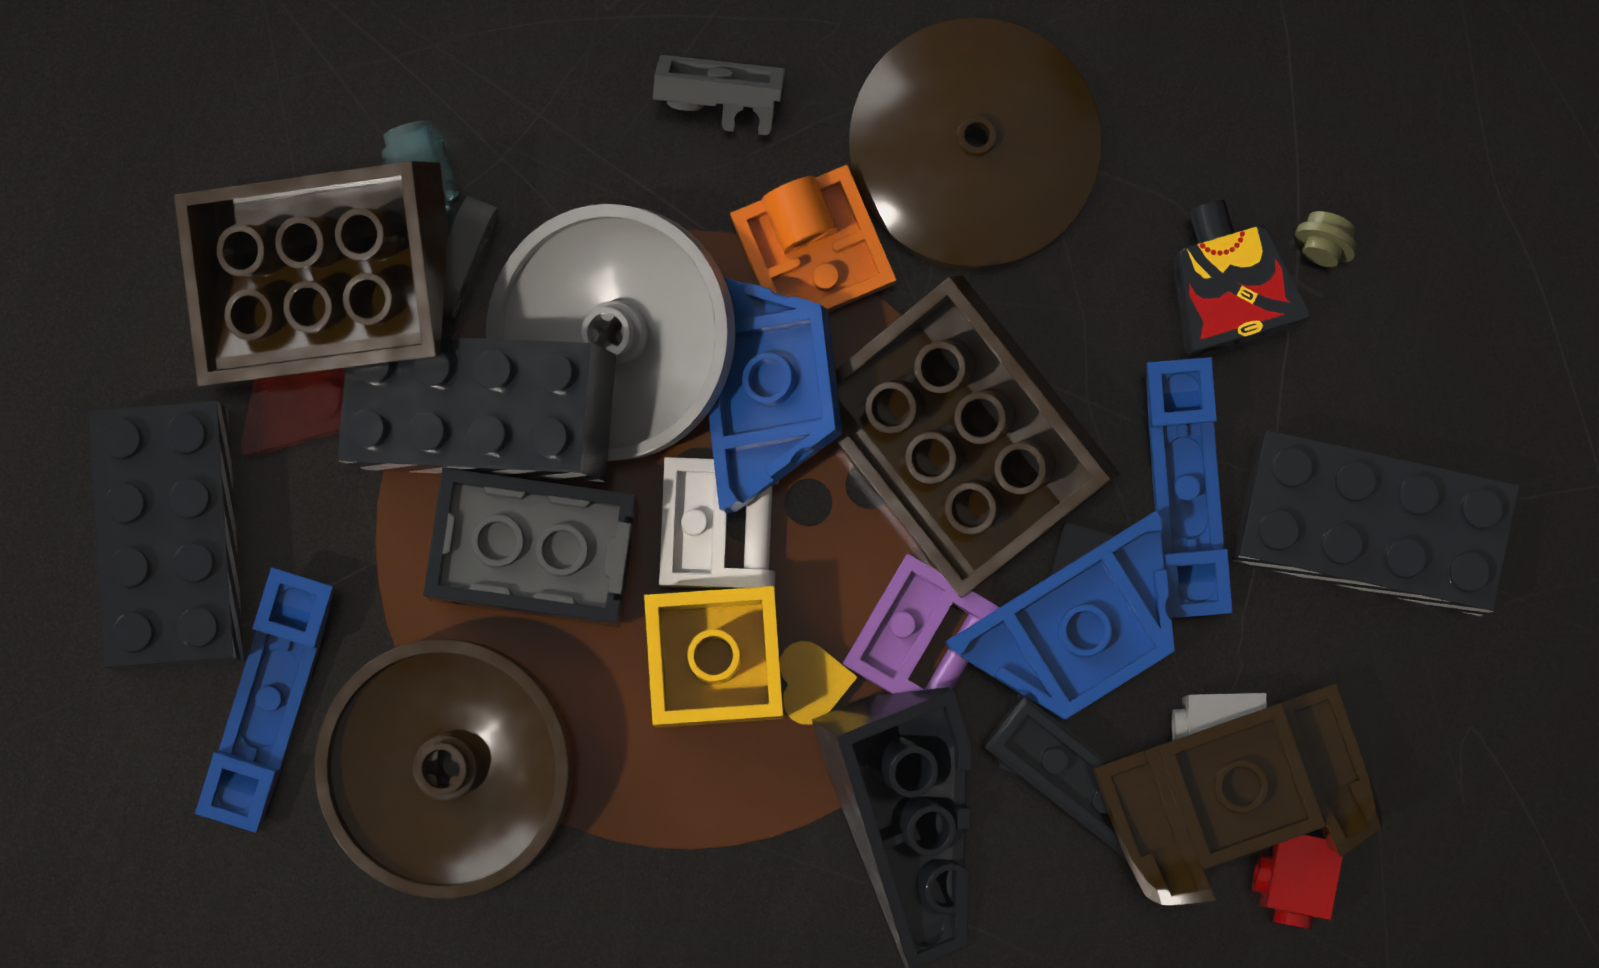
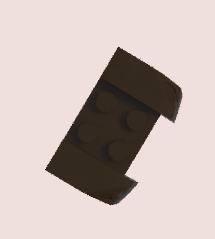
(1239, 793)

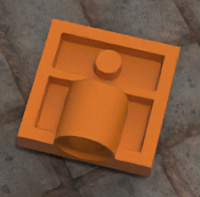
(814, 241)

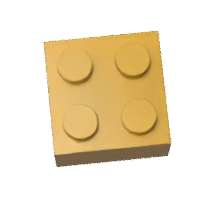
(713, 656)

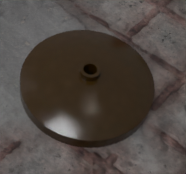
(965, 201)
(386, 778)

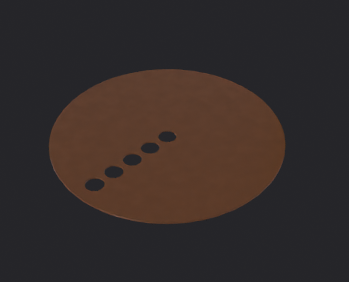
(690, 781)

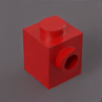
(1298, 880)

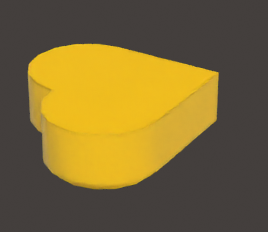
(813, 681)

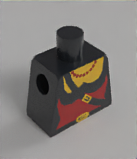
(1232, 285)

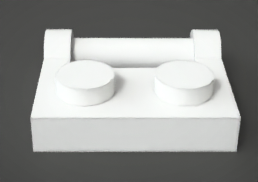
(696, 531)

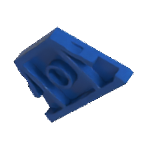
(777, 395)
(1080, 626)

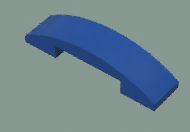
(1188, 485)
(267, 700)

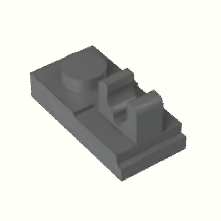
(693, 83)

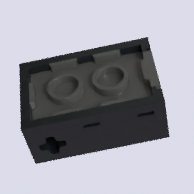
(530, 547)

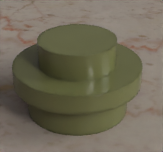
(1326, 239)

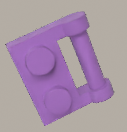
(905, 625)

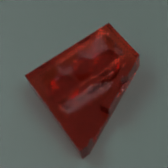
(292, 410)

